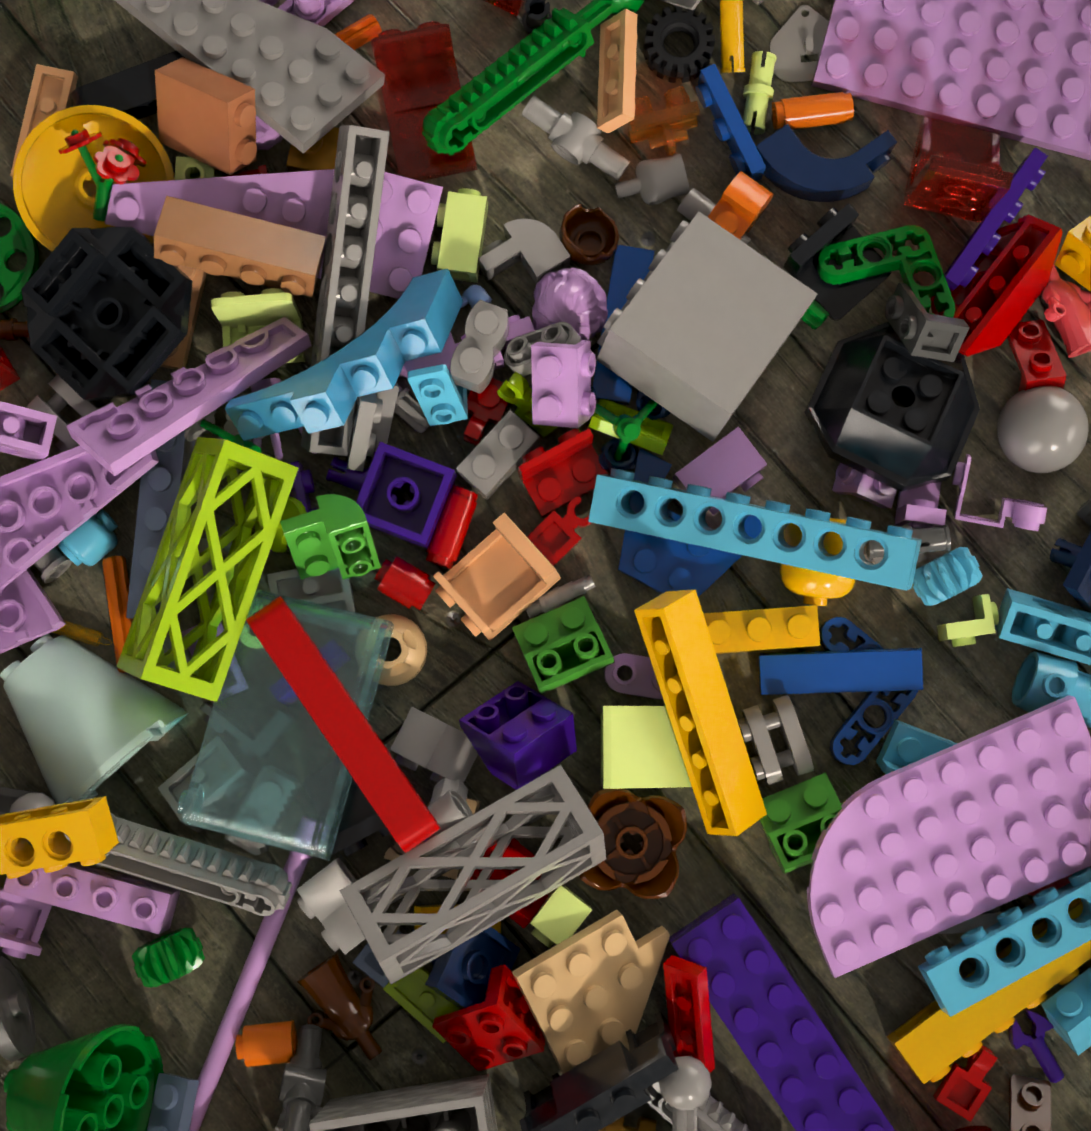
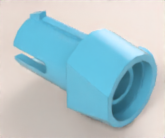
(1048, 679)

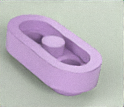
(643, 678)

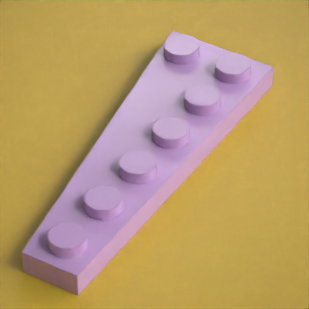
(136, 428)

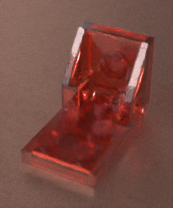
(956, 171)

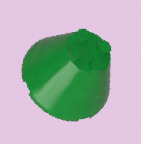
(86, 1084)

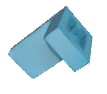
(438, 395)

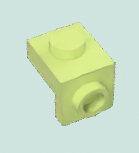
(964, 632)

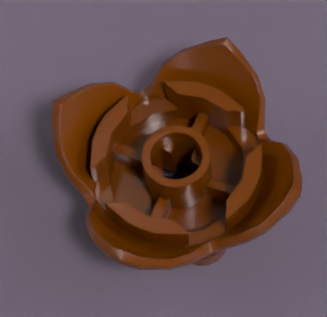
(654, 866)

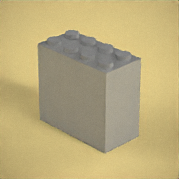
(703, 324)
(435, 1106)

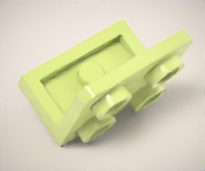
(246, 314)

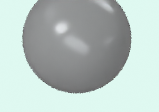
(1042, 429)

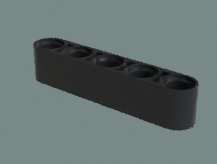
(127, 90)

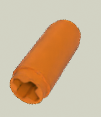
(813, 110)

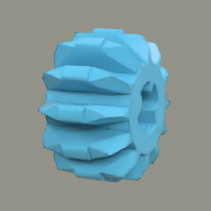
(946, 576)

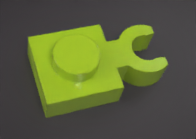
(518, 392)

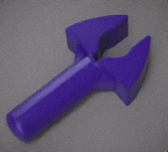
(1037, 1044)

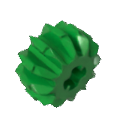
(168, 957)

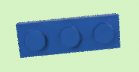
(729, 123)

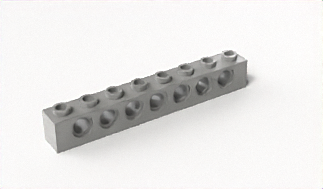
(348, 259)

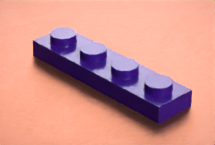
(985, 235)

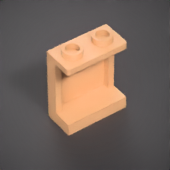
(497, 579)

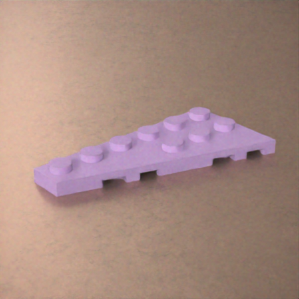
(51, 501)

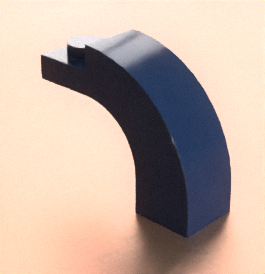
(819, 178)

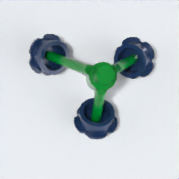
(620, 452)

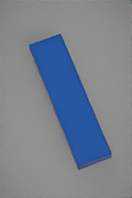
(627, 268)
(841, 671)

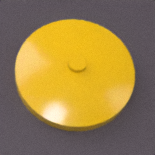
(57, 188)

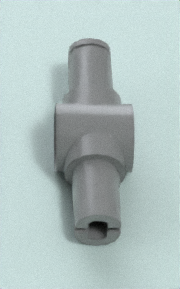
(575, 138)

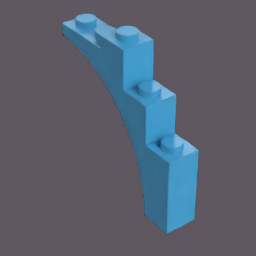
(369, 364)

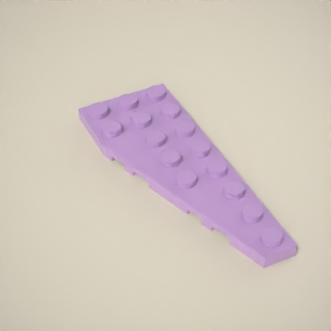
(302, 203)

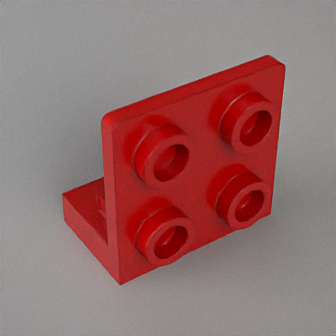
(561, 472)
(495, 1029)

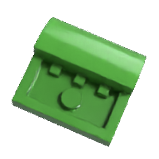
(331, 539)
(563, 645)
(797, 820)

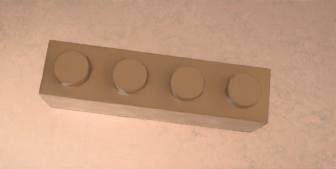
(238, 246)

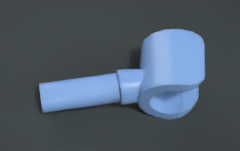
(474, 294)

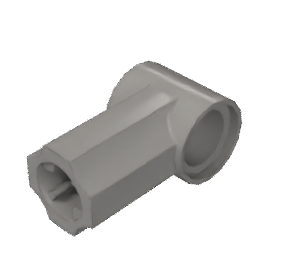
(449, 804)

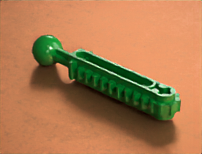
(516, 75)

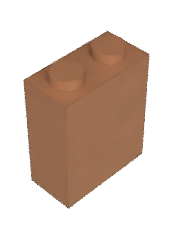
(206, 115)

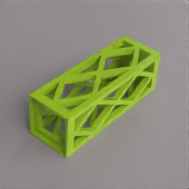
(234, 576)

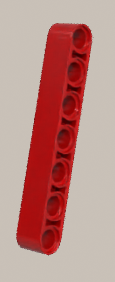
(343, 725)

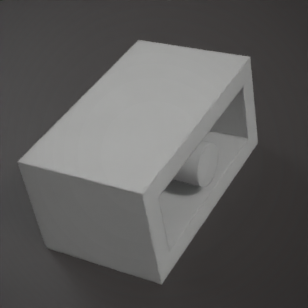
(498, 455)

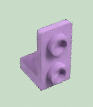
(920, 507)

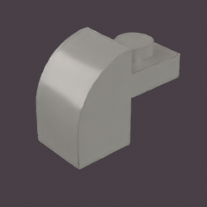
(526, 242)

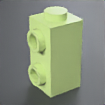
(462, 234)

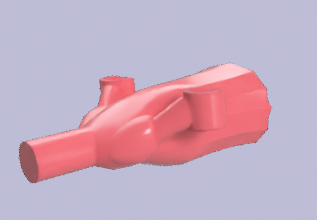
(1069, 313)

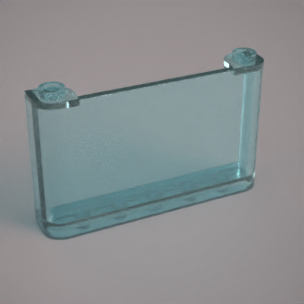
(263, 758)

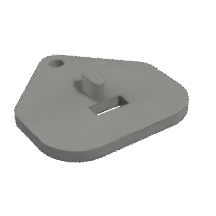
(798, 38)

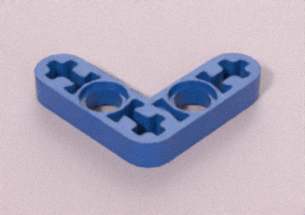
(845, 731)

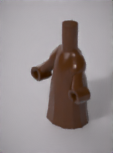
(347, 1012)

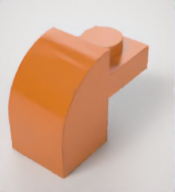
(741, 205)

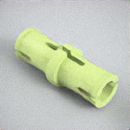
(759, 91)

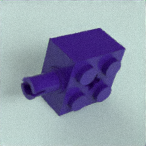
(393, 472)

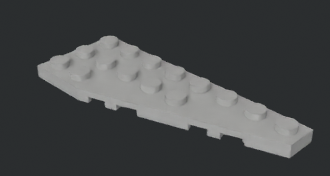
(299, 69)

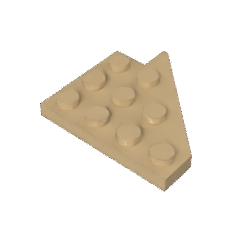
(591, 987)

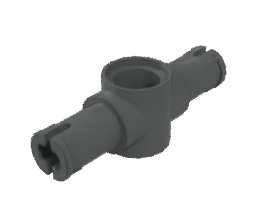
(303, 1080)

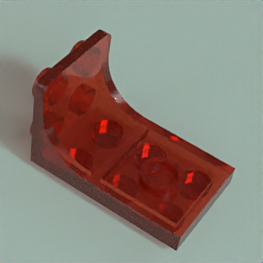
(418, 78)

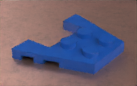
(666, 562)

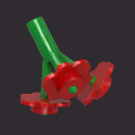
(115, 164)

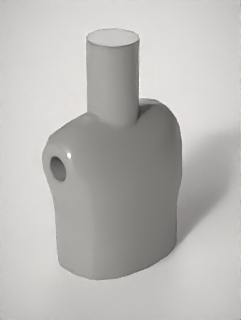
(656, 180)

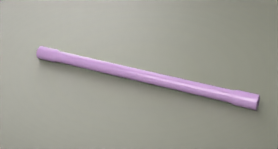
(243, 994)

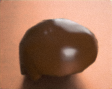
(588, 235)

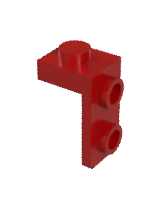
(1036, 355)

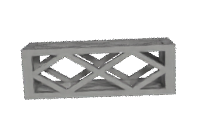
(463, 849)

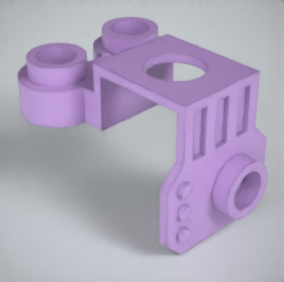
(1023, 513)

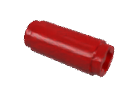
(452, 527)

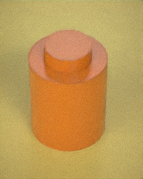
(266, 1043)

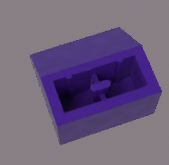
(520, 734)

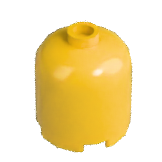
(814, 585)

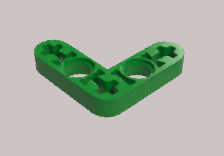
(906, 261)

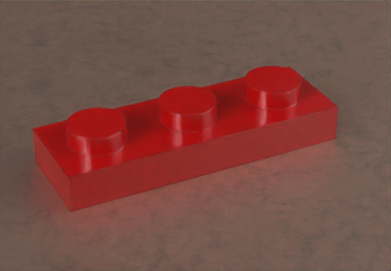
(689, 1009)

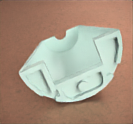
(82, 715)

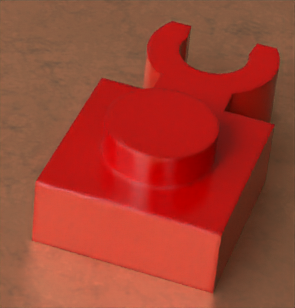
(557, 535)

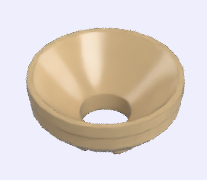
(412, 654)

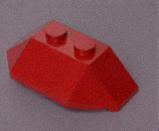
(1005, 283)

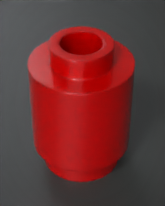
(404, 583)

